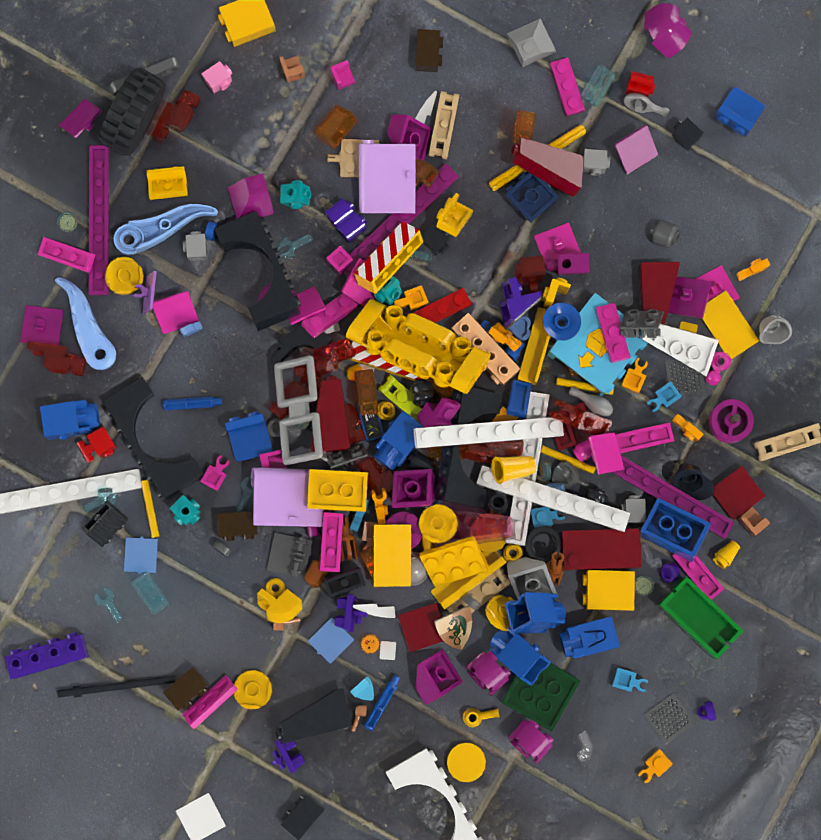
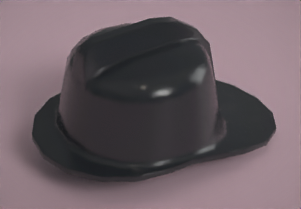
(693, 482)

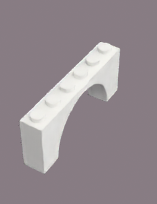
(423, 770)

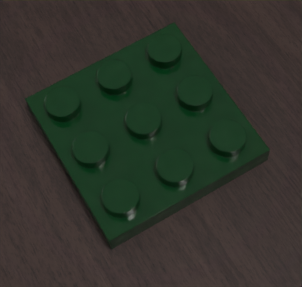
(543, 700)

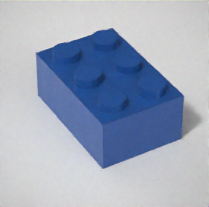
(675, 530)

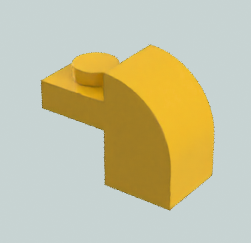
(280, 609)

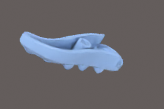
(157, 229)
(87, 329)

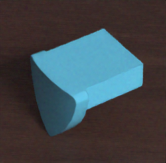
(364, 690)

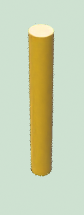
(580, 385)
(562, 457)
(150, 508)

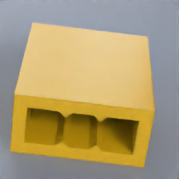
(246, 20)
(609, 590)

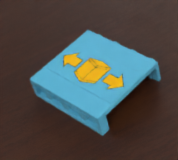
(588, 353)

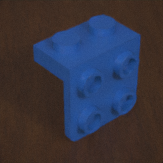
(739, 111)
(249, 436)

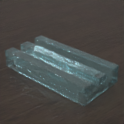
(595, 102)

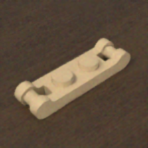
(444, 125)
(788, 442)
(484, 590)

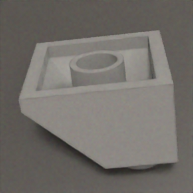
(531, 42)
(530, 576)

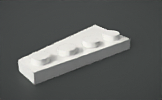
(686, 346)

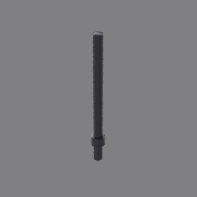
(78, 691)

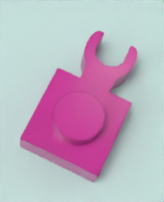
(214, 476)

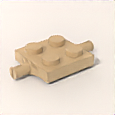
(348, 158)

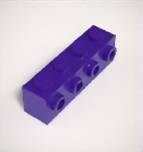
(47, 656)

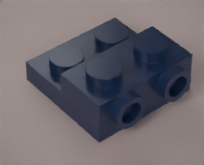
(530, 196)

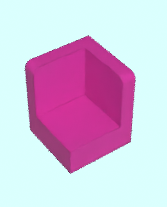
(342, 75)
(339, 260)
(272, 460)

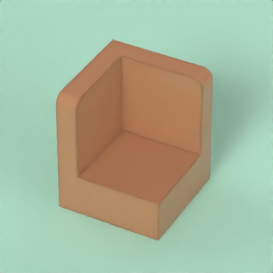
(292, 69)
(753, 522)

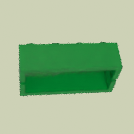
(700, 618)

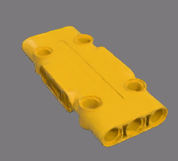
(418, 346)

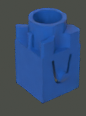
(69, 419)
(397, 442)
(541, 614)
(589, 638)
(519, 655)

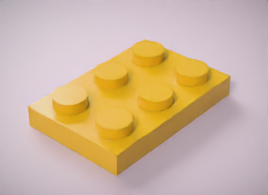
(337, 490)
(454, 561)

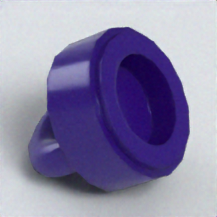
(670, 572)
(711, 715)

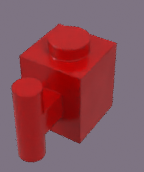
(640, 84)
(100, 442)

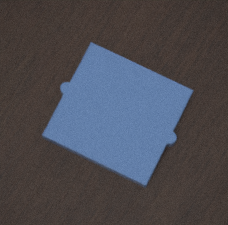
(140, 555)
(330, 640)

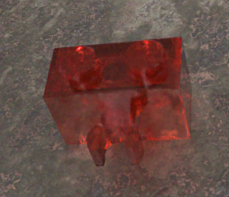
(530, 271)

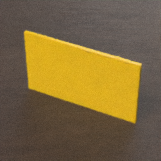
(728, 325)
(392, 555)

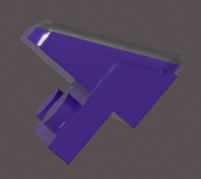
(516, 305)

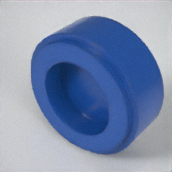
(210, 233)

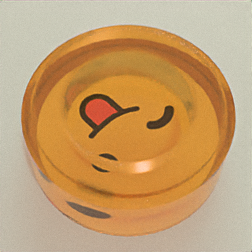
(370, 644)

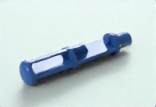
(191, 403)
(381, 703)

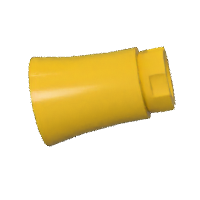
(512, 468)

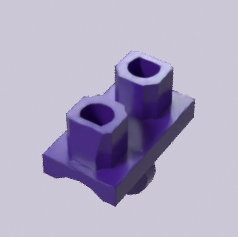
(348, 621)
(292, 762)

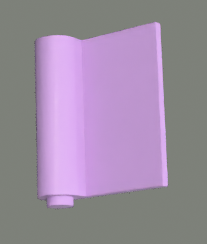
(386, 177)
(282, 498)

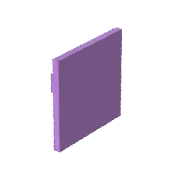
(147, 292)

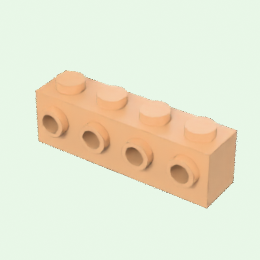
(500, 364)

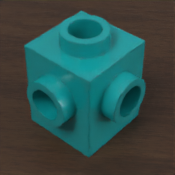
(295, 195)
(389, 292)
(179, 508)

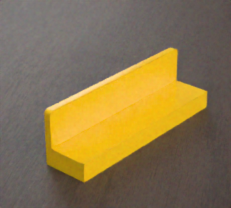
(535, 350)
(450, 592)

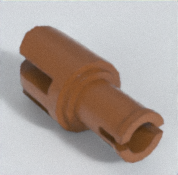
(348, 542)
(556, 567)
(314, 576)

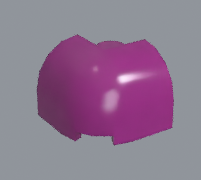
(667, 28)

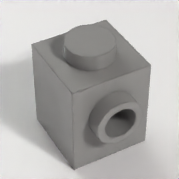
(595, 161)
(196, 246)
(636, 508)

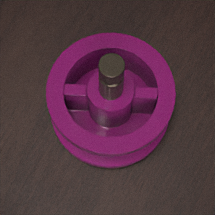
(730, 421)

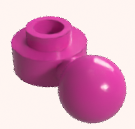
(713, 376)

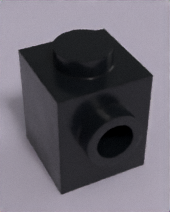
(687, 133)
(436, 240)

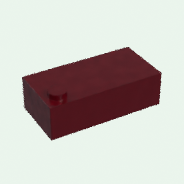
(601, 549)

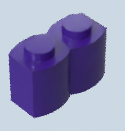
(346, 220)

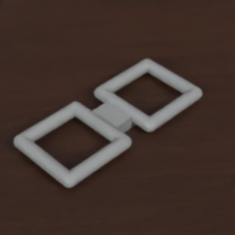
(298, 410)

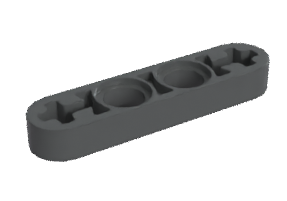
(160, 69)

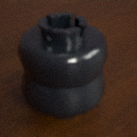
(422, 392)
(596, 495)

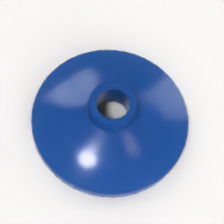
(565, 313)

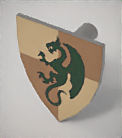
(455, 627)

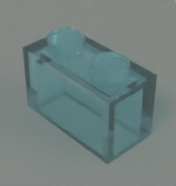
(151, 593)

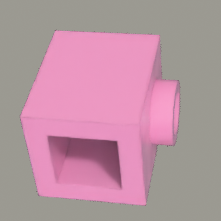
(217, 77)

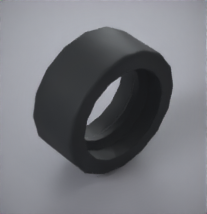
(542, 530)

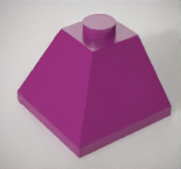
(408, 130)
(251, 196)
(413, 488)
(436, 677)

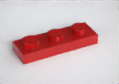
(445, 306)

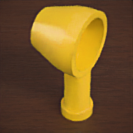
(479, 716)

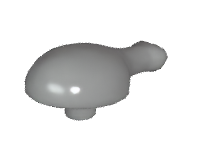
(642, 104)
(595, 403)

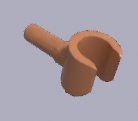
(280, 626)
(360, 711)

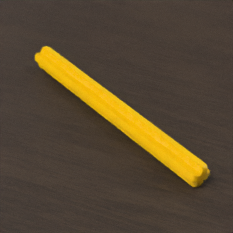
(516, 171)

